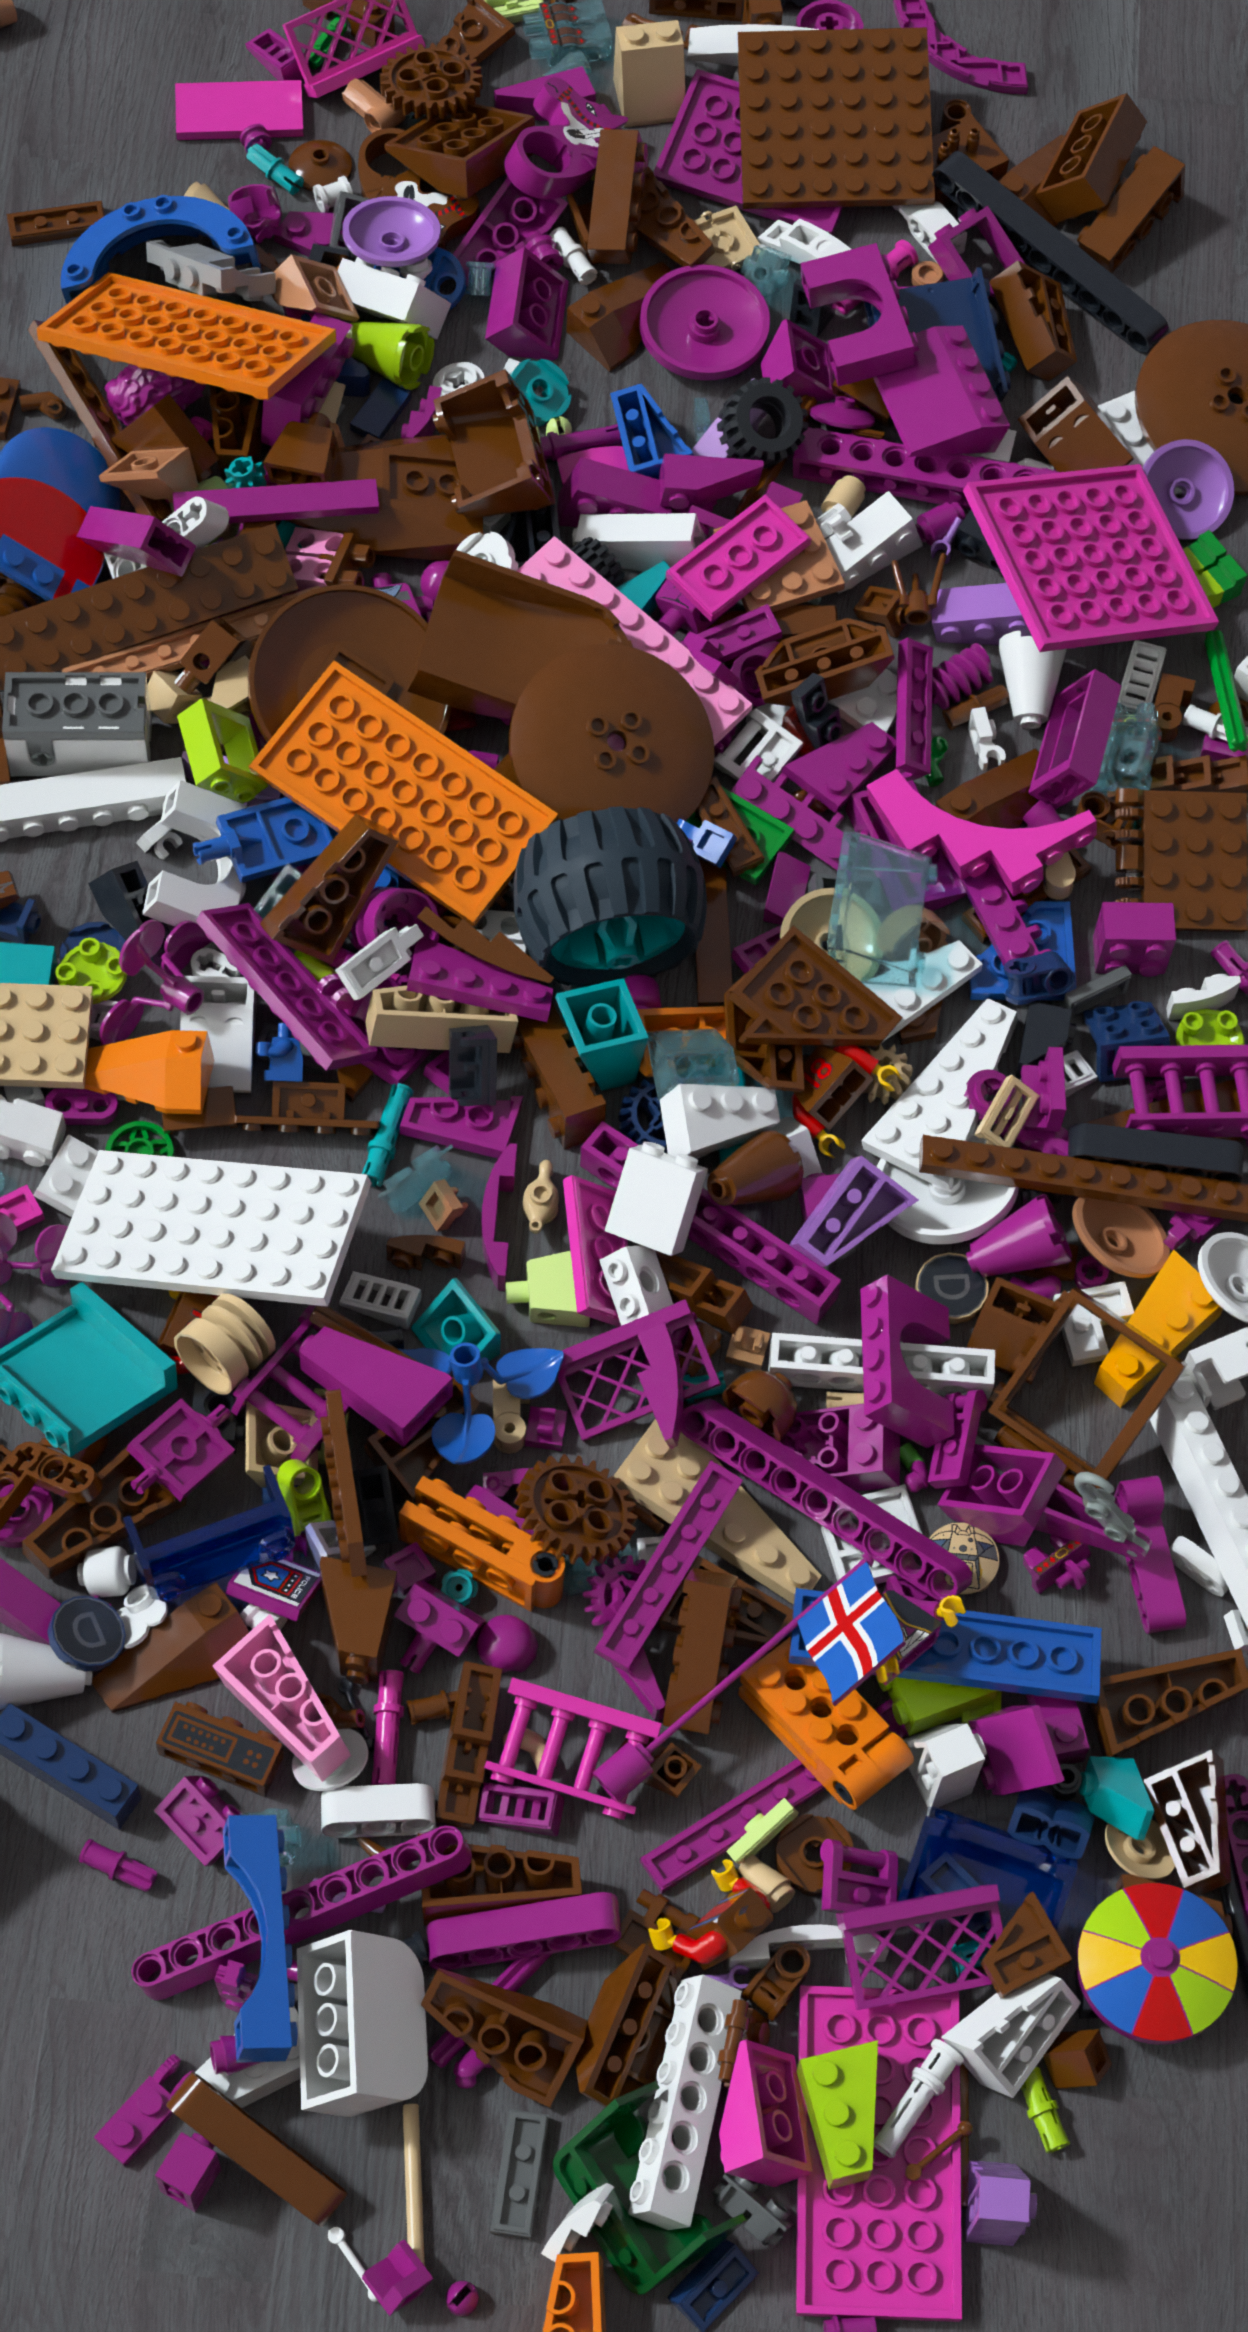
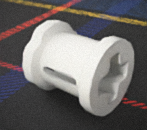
(326, 195)

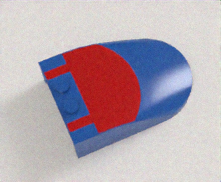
(44, 497)

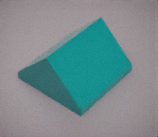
(456, 1320)

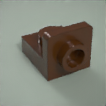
(884, 607)

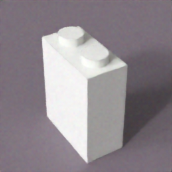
(656, 1198)

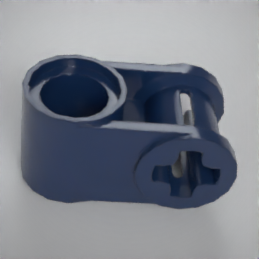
(1037, 977)

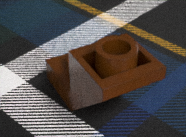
(671, 1769)

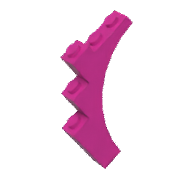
(970, 847)

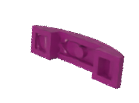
(500, 1179)

